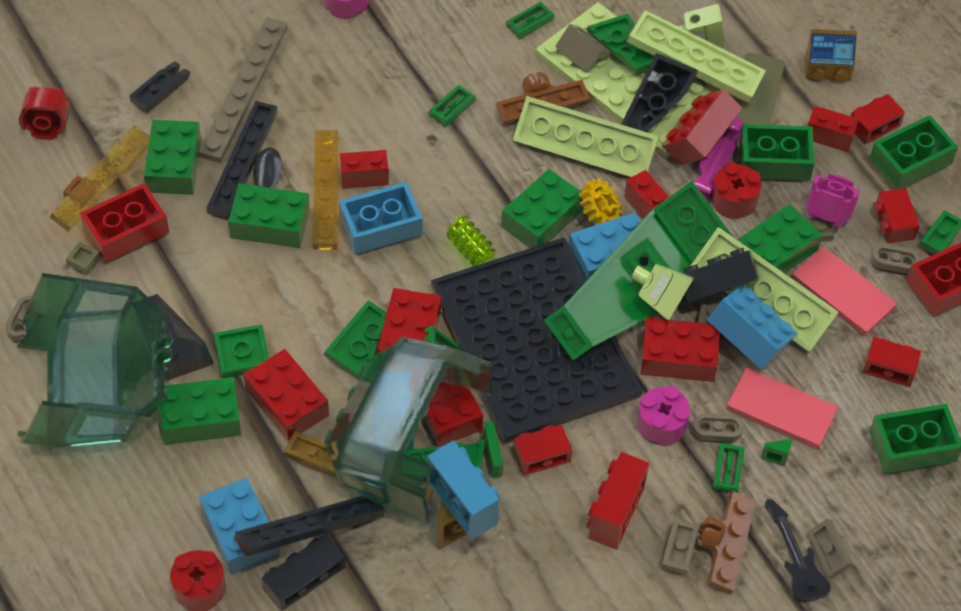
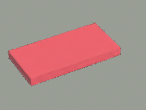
(844, 290)
(782, 408)

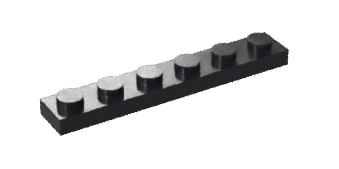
(242, 158)
(307, 525)

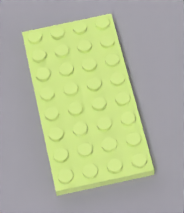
(611, 81)

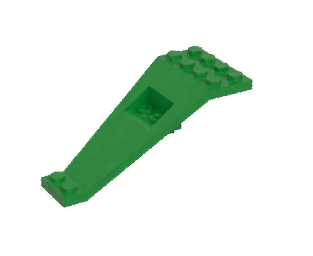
(610, 299)

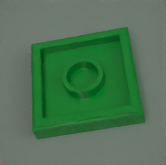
(240, 350)

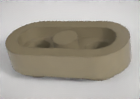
(895, 258)
(15, 320)
(717, 426)

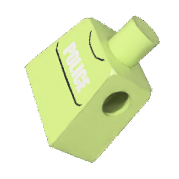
(705, 24)
(662, 288)

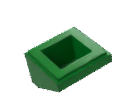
(777, 451)

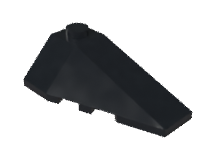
(659, 92)
(188, 348)

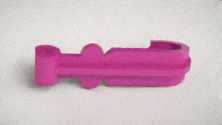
(718, 157)

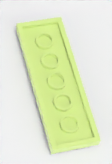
(712, 62)
(585, 138)
(788, 298)

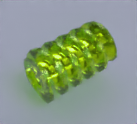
(470, 241)

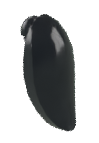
(267, 168)

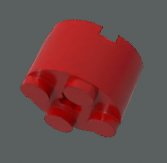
(44, 112)
(736, 190)
(198, 580)

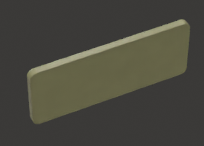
(761, 106)

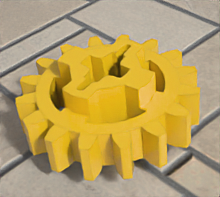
(600, 201)

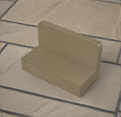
(581, 47)

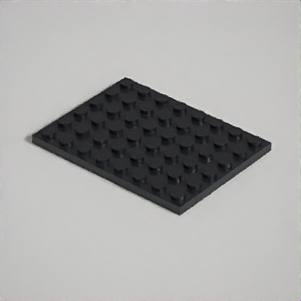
(500, 317)

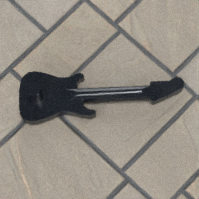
(807, 580)

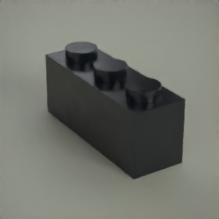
(721, 275)
(303, 572)

